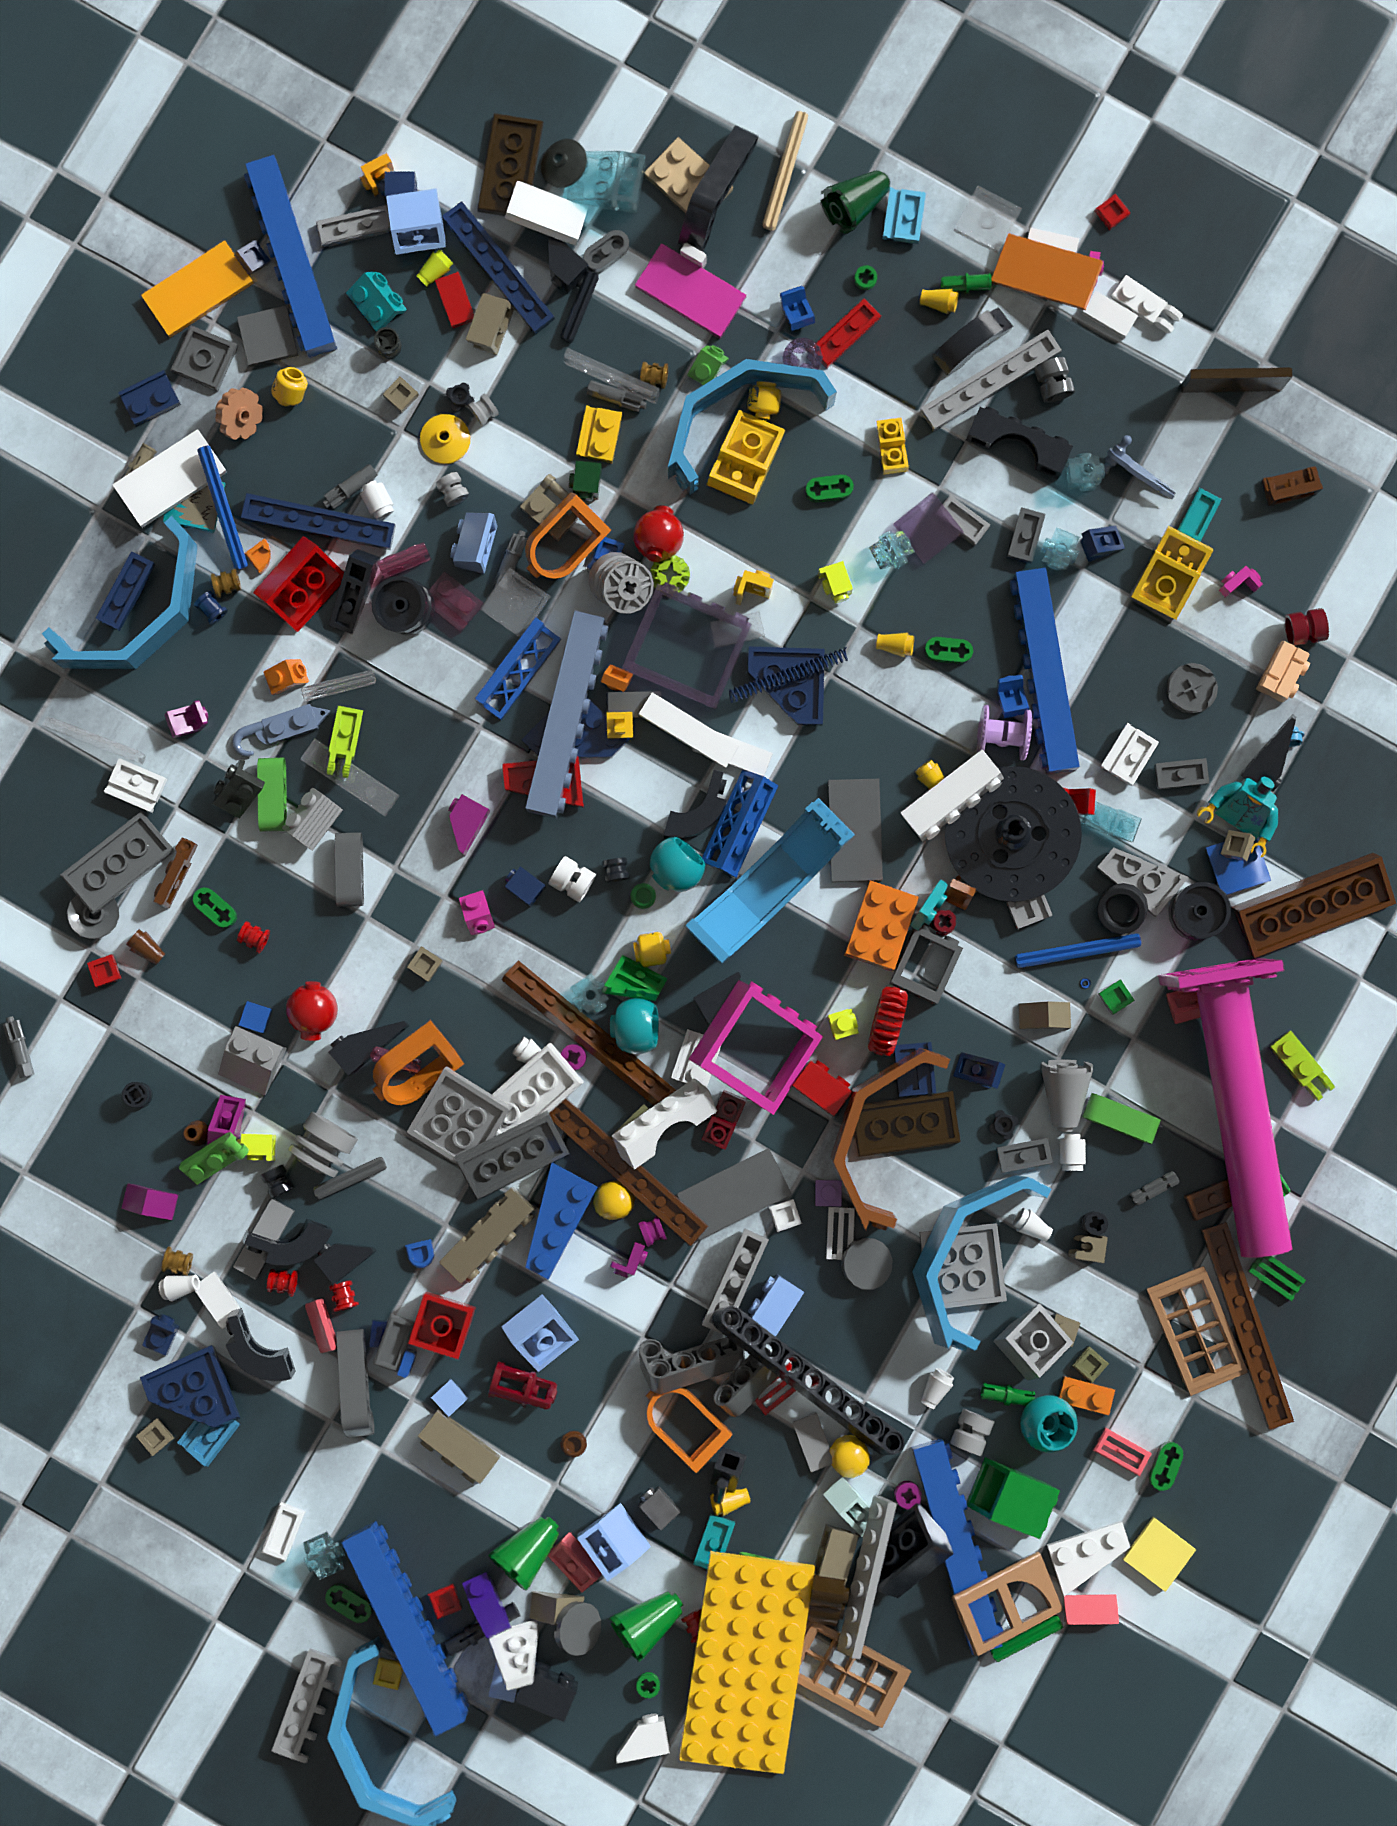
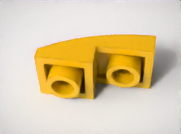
(892, 446)

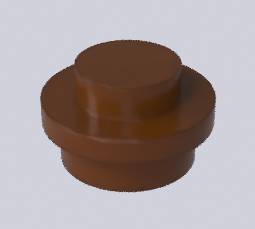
(573, 1443)

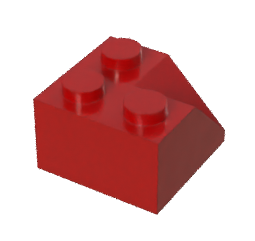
(442, 1325)

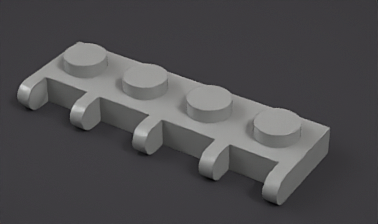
(304, 1704)

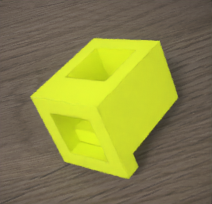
(836, 581)
(843, 1024)
(259, 1145)

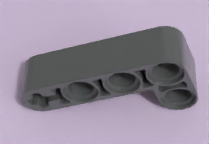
(699, 1363)
(353, 1383)

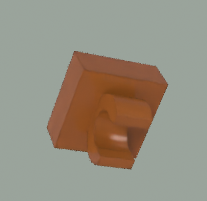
(959, 893)

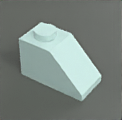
(849, 1505)

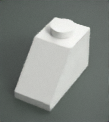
(645, 1740)

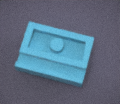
(904, 215)

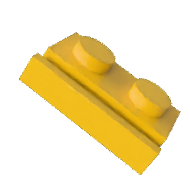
(599, 434)

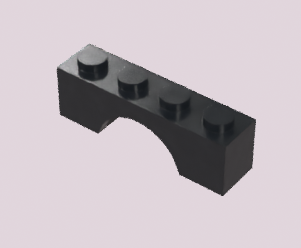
(1048, 451)

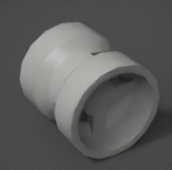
(452, 489)

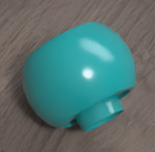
(676, 865)
(635, 1026)
(1056, 1431)

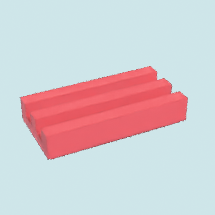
(1102, 1441)

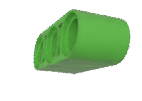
(273, 796)
(1121, 1118)

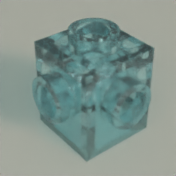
(1084, 472)
(1063, 542)
(892, 550)
(582, 988)
(323, 1555)

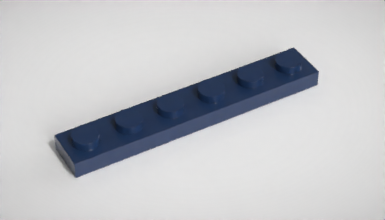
(498, 267)
(318, 521)

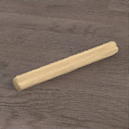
(785, 170)

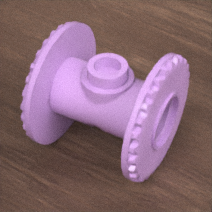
(1004, 732)

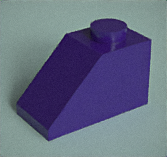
(487, 1605)

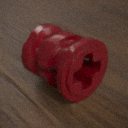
(951, 923)

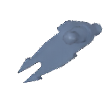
(1118, 455)

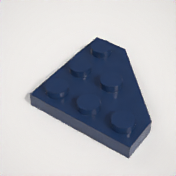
(800, 698)
(593, 741)
(193, 1389)

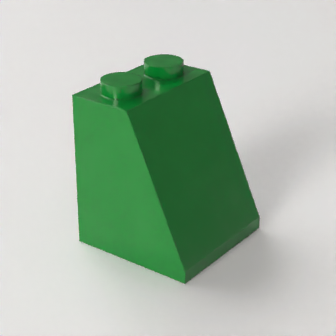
(1012, 1498)

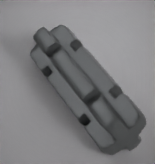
(1154, 1188)

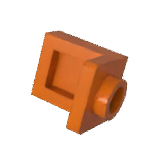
(286, 675)

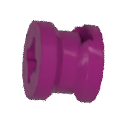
(575, 1060)
(652, 1231)
(906, 1490)

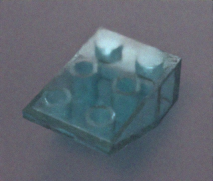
(610, 181)

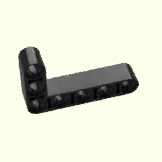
(715, 187)

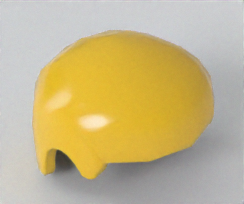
(613, 1200)
(849, 1456)

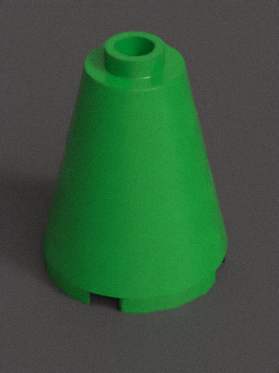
(526, 1551)
(646, 1623)

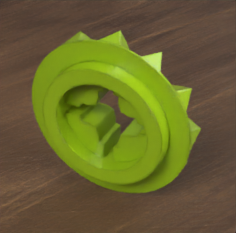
(679, 566)

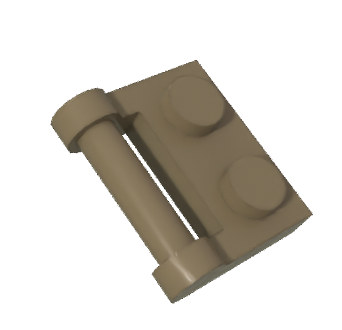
(540, 506)

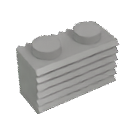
(312, 818)

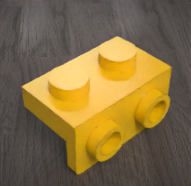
(754, 583)

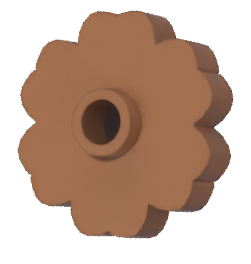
(238, 413)

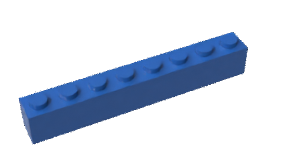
(291, 257)
(1045, 671)
(948, 1512)

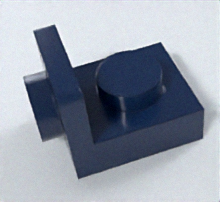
(161, 1334)

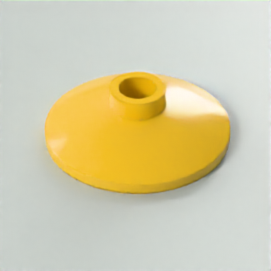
(447, 450)

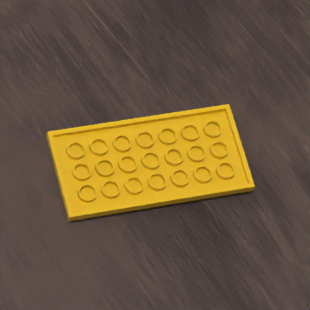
(746, 1662)

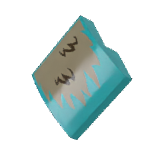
(196, 512)

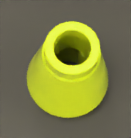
(434, 268)

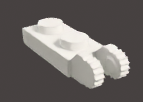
(1145, 304)

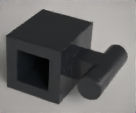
(727, 1472)

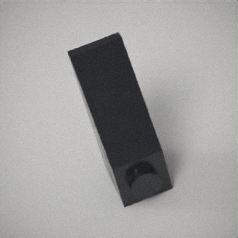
(354, 590)
(1271, 758)
(355, 1049)

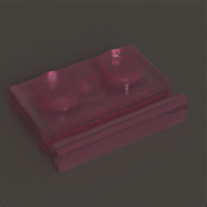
(403, 560)
(454, 602)

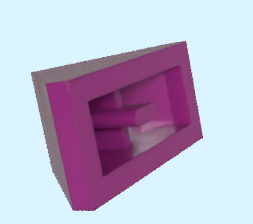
(149, 1202)

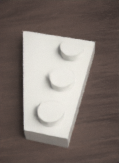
(1086, 1553)
(516, 1653)

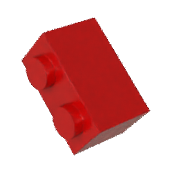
(822, 1087)

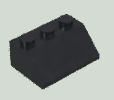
(912, 1551)

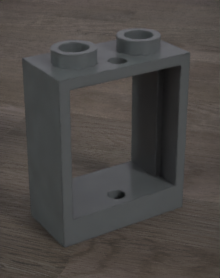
(918, 989)

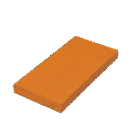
(1047, 271)

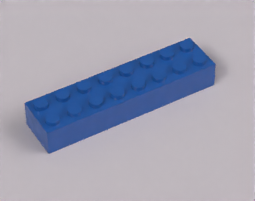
(406, 1627)

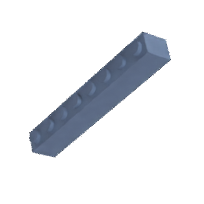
(565, 715)

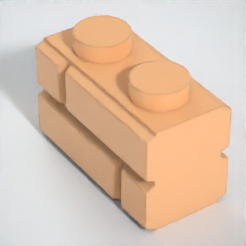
(1283, 671)

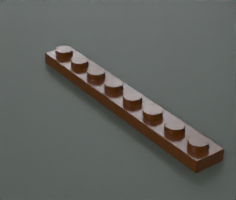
(587, 1033)
(637, 1181)
(1247, 1325)

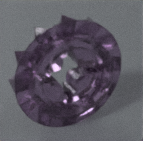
(799, 346)

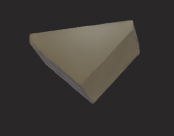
(1044, 1015)
(547, 1606)

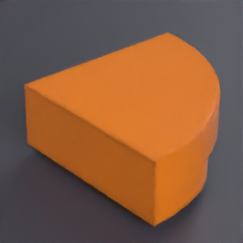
(260, 555)

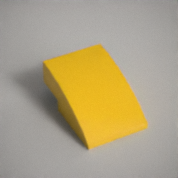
(745, 457)
(1172, 572)

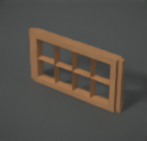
(1215, 1376)
(888, 1696)

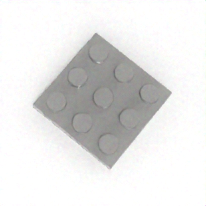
(457, 1115)
(972, 1267)

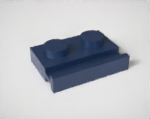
(149, 398)
(919, 1079)

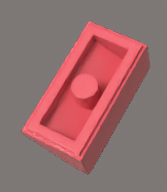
(1183, 1006)
(321, 1325)
(574, 1562)
(1091, 1609)

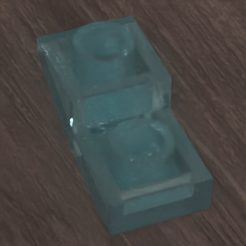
(1113, 822)

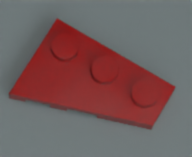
(519, 777)

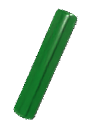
(1027, 1638)

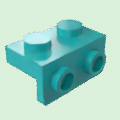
(376, 299)

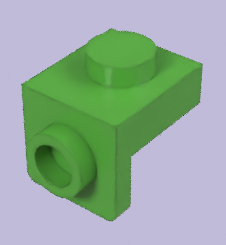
(707, 364)

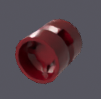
(1301, 627)

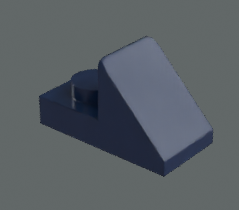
(1101, 542)
(979, 1070)

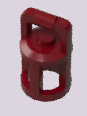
(529, 1390)

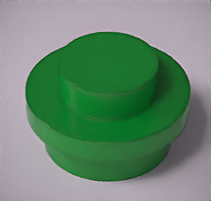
(643, 896)

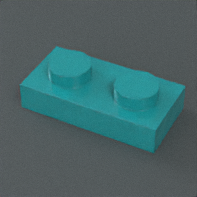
(926, 912)
(715, 1538)

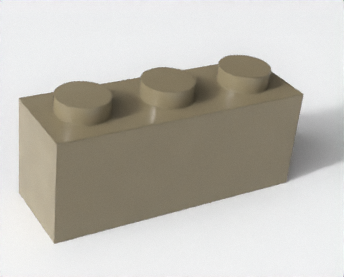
(458, 1447)

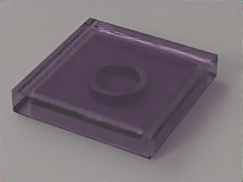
(929, 527)

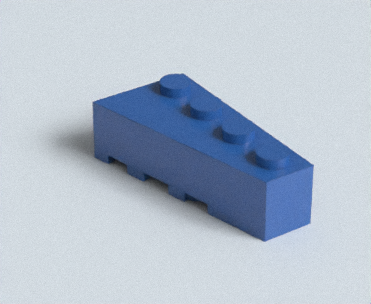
(559, 1215)

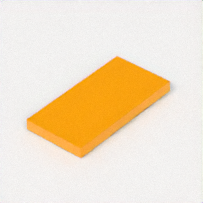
(197, 289)

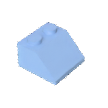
(475, 541)
(539, 1333)

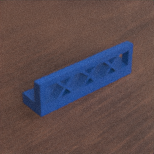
(509, 664)
(743, 824)

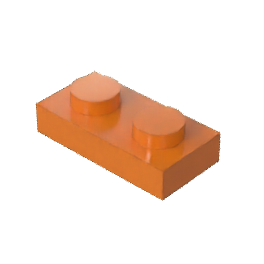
(1086, 1395)

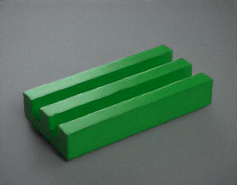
(1294, 1287)

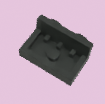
(237, 790)

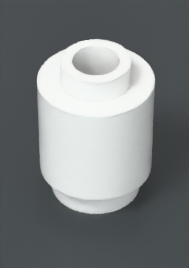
(377, 500)
(1072, 1152)

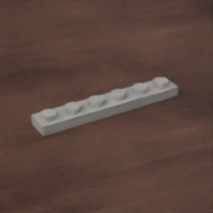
(990, 380)
(866, 1577)

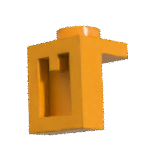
(375, 170)

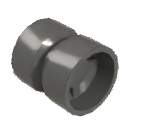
(1054, 378)

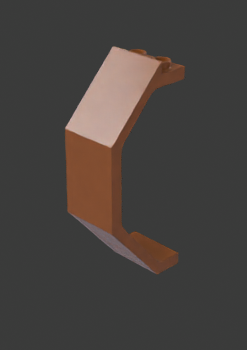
(877, 1216)

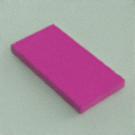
(690, 291)

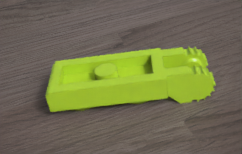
(344, 738)
(1300, 1064)

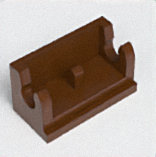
(1292, 486)

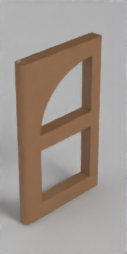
(1028, 1570)

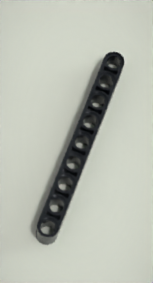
(820, 1382)

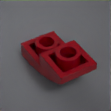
(724, 1120)

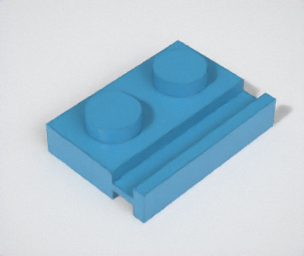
(205, 1441)

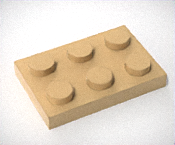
(678, 173)

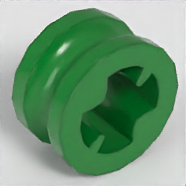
(860, 272)
(650, 1677)

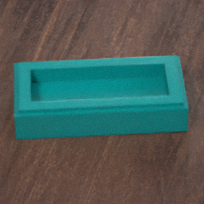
(1199, 514)

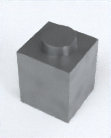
(659, 1507)

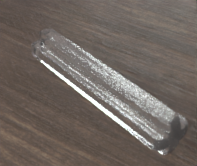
(338, 685)

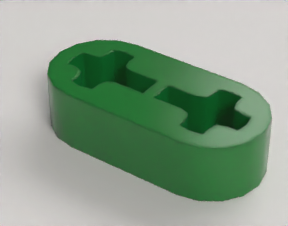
(830, 494)
(949, 644)
(211, 912)
(1171, 1469)
(345, 1608)

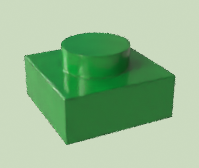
(1116, 997)

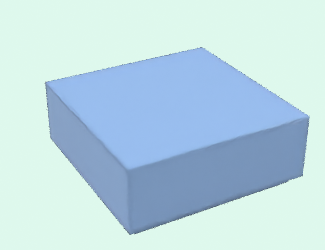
(449, 1397)

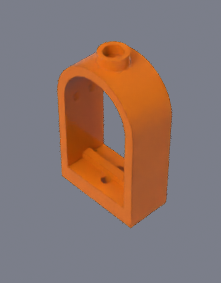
(587, 516)
(403, 1054)
(708, 1448)

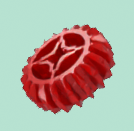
(887, 1021)

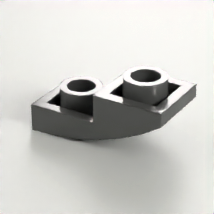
(627, 701)

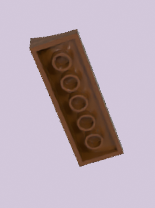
(1315, 904)

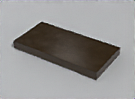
(509, 159)
(1236, 380)
(907, 1124)

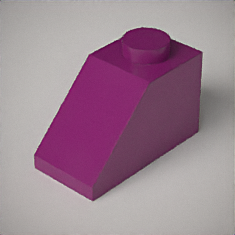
(466, 820)
(227, 1118)

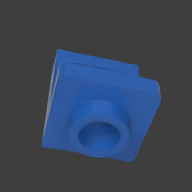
(796, 308)
(1012, 696)

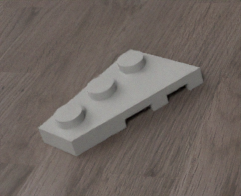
(1154, 881)

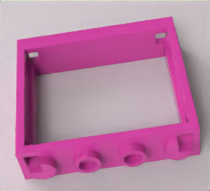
(724, 1023)

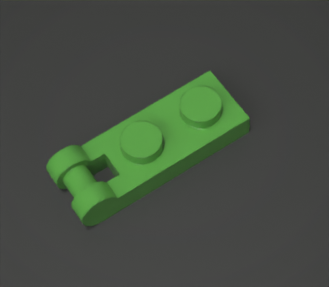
(213, 1158)

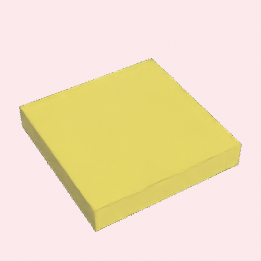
(1159, 1554)

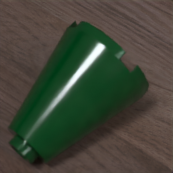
(854, 199)

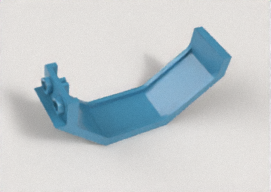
(744, 373)
(152, 636)
(770, 882)
(938, 1247)
(365, 1792)

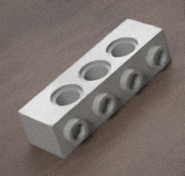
(737, 1275)

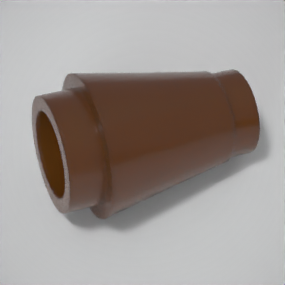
(145, 947)
(202, 1133)

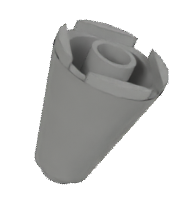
(1066, 1091)

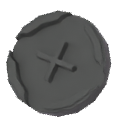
(1191, 688)
(866, 1263)
(577, 1628)

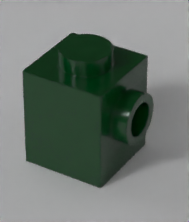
(586, 480)

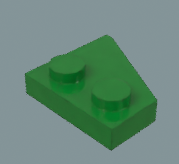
(634, 981)

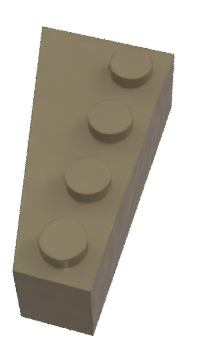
(487, 1236)

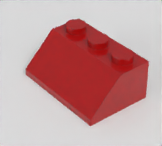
(300, 584)

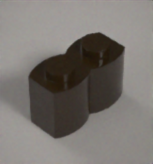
(827, 1600)

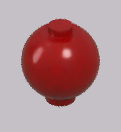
(658, 534)
(311, 1010)

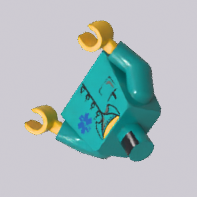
(1247, 807)

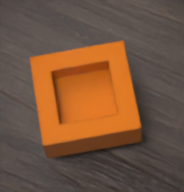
(616, 678)

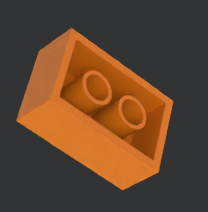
(881, 926)

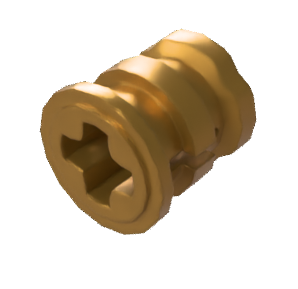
(654, 374)
(225, 582)
(177, 1261)

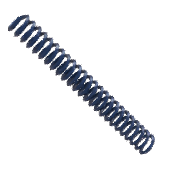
(750, 685)

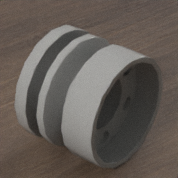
(621, 582)
(323, 1145)

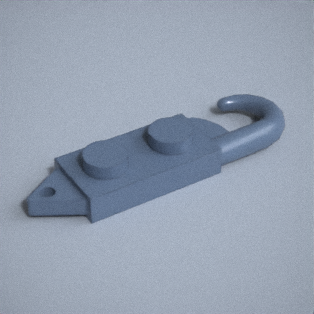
(281, 727)

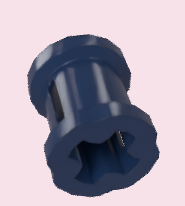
(210, 607)

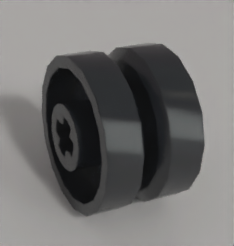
(388, 603)
(1184, 913)

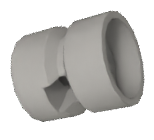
(972, 1432)

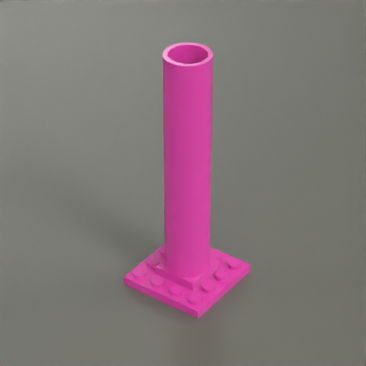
(1241, 1099)

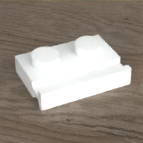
(1129, 754)
(135, 785)
(684, 1068)

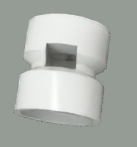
(564, 874)

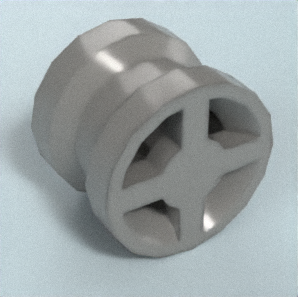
(483, 409)

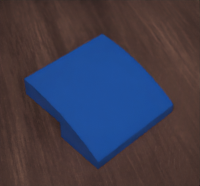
(1236, 874)

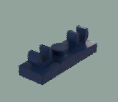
(125, 591)

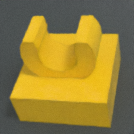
(619, 725)

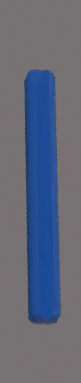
(222, 507)
(1078, 950)

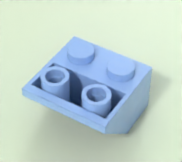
(416, 221)
(775, 1304)
(613, 1542)

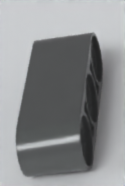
(349, 869)
(743, 1386)

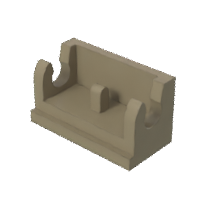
(490, 323)
(1093, 1249)
(835, 1553)

